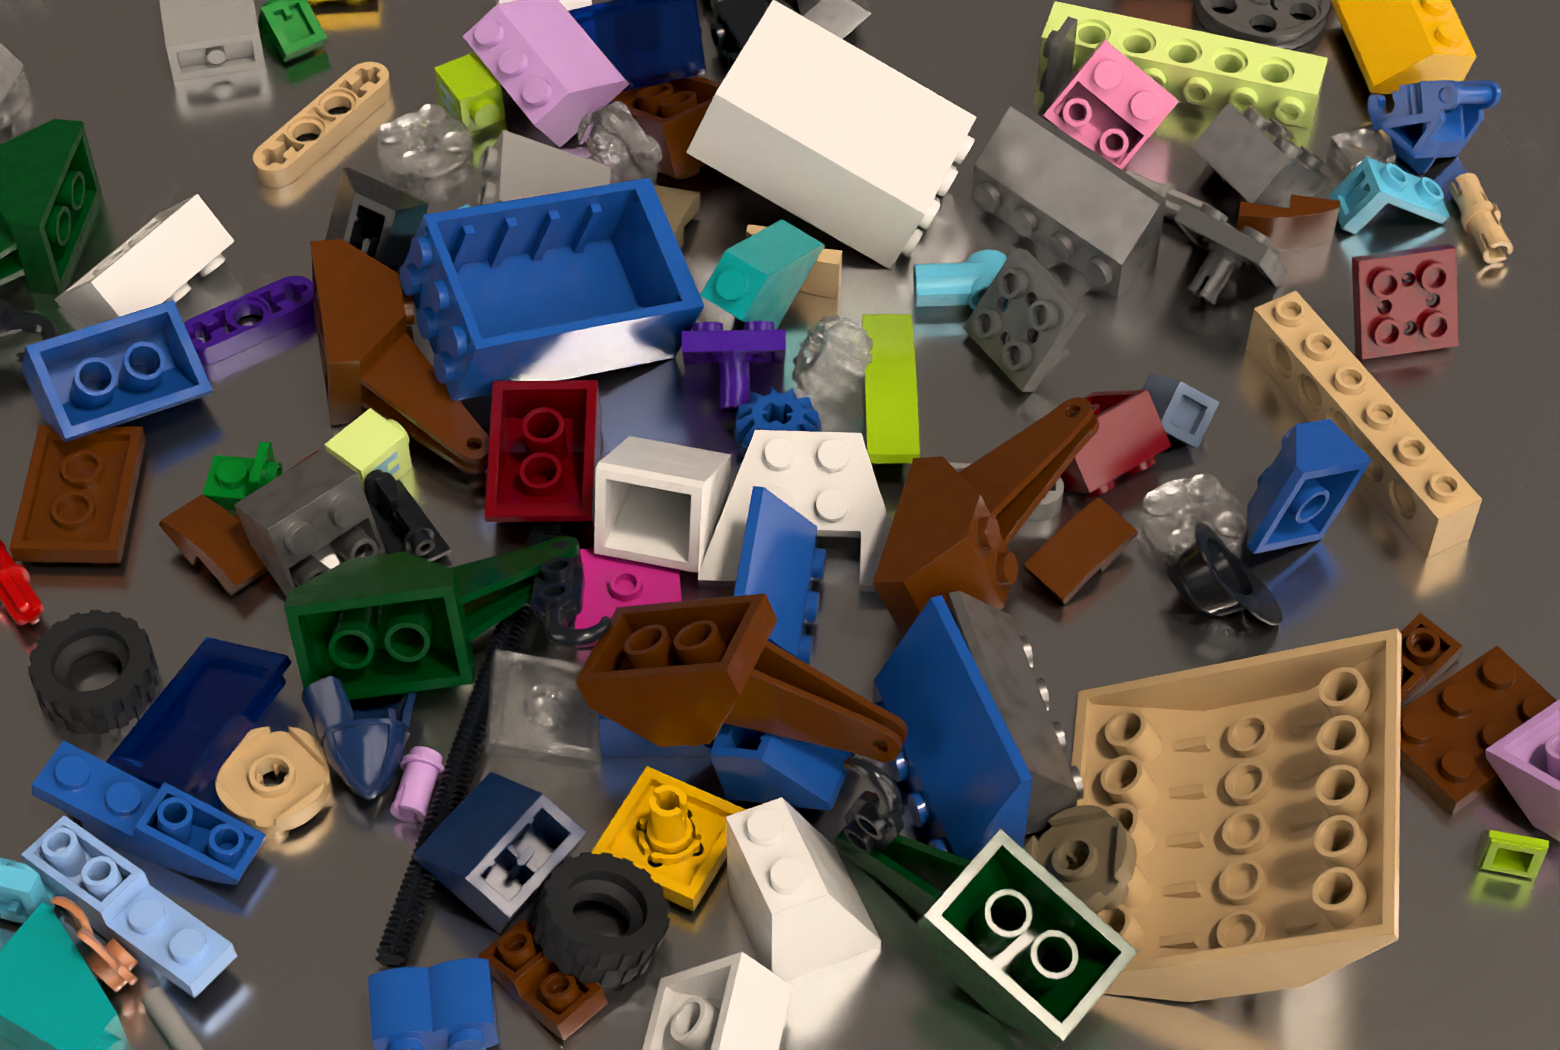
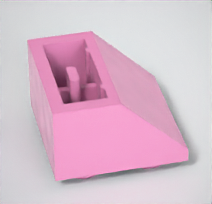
(1110, 105)

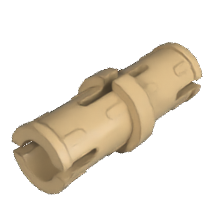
(1480, 218)

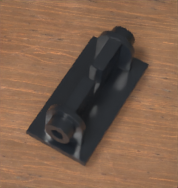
(400, 518)

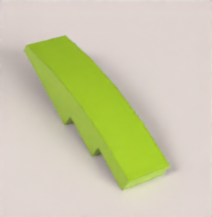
(891, 390)

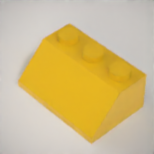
(1405, 41)

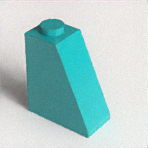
(763, 273)
(51, 993)

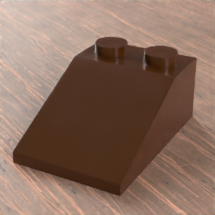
(672, 117)

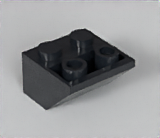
(375, 218)

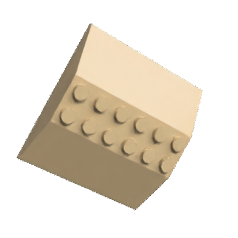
(1253, 815)

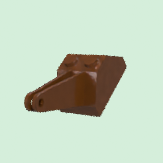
(374, 360)
(957, 524)
(708, 662)

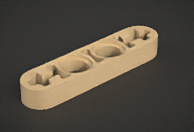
(285, 159)

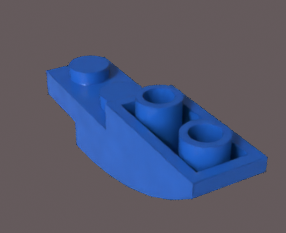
(148, 821)

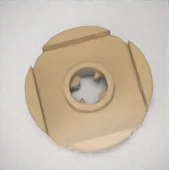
(282, 806)

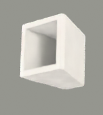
(659, 502)
(793, 892)

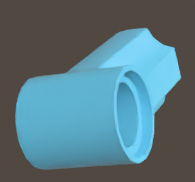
(957, 282)

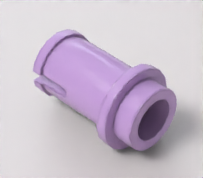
(420, 772)

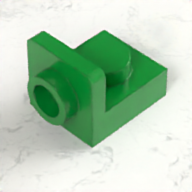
(291, 27)
(237, 477)

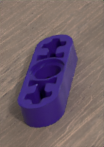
(285, 317)

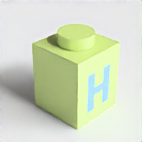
(372, 445)

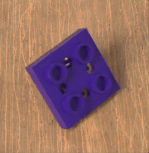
(733, 353)

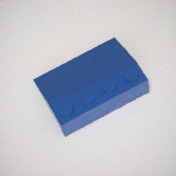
(958, 750)

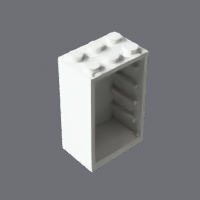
(834, 136)

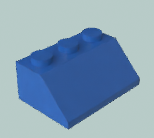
(114, 371)
(782, 561)

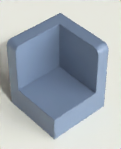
(1181, 408)

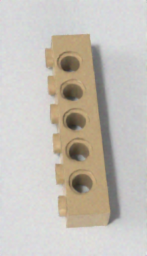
(1330, 383)

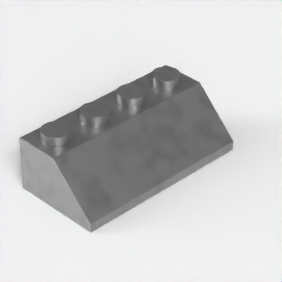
(1069, 201)
(1024, 704)

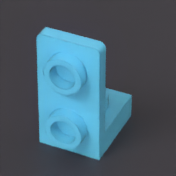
(1375, 185)

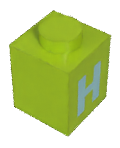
(470, 92)

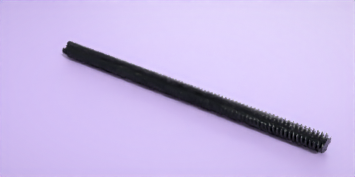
(455, 778)

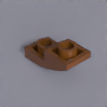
(1302, 225)
(217, 539)
(1080, 549)
(1424, 655)
(543, 990)

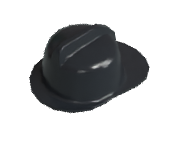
(1218, 582)

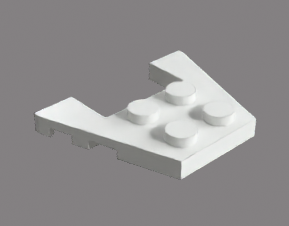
(821, 478)

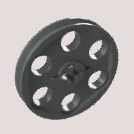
(1275, 14)

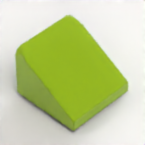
(1511, 853)

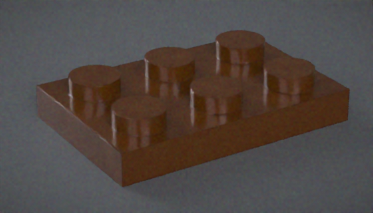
(78, 496)
(1460, 718)

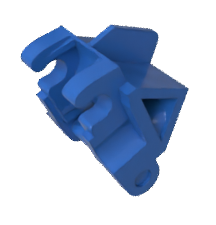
(1433, 118)

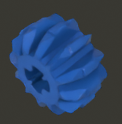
(775, 413)

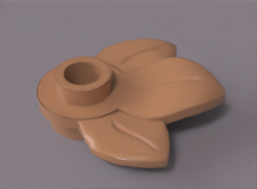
(110, 961)

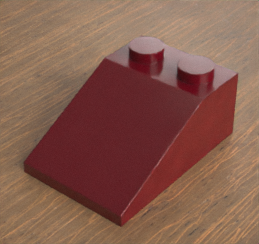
(543, 451)

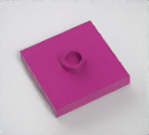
(622, 583)

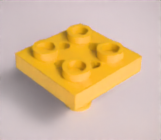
(671, 838)

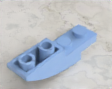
(128, 908)

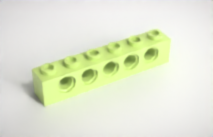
(1202, 65)

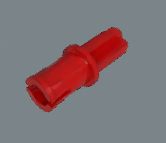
(16, 591)

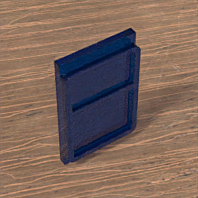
(647, 38)
(201, 715)

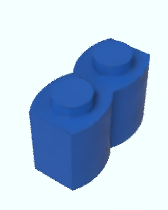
(434, 1007)

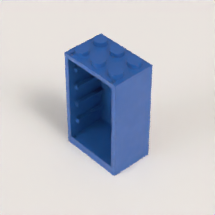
(549, 287)

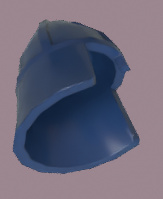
(359, 742)

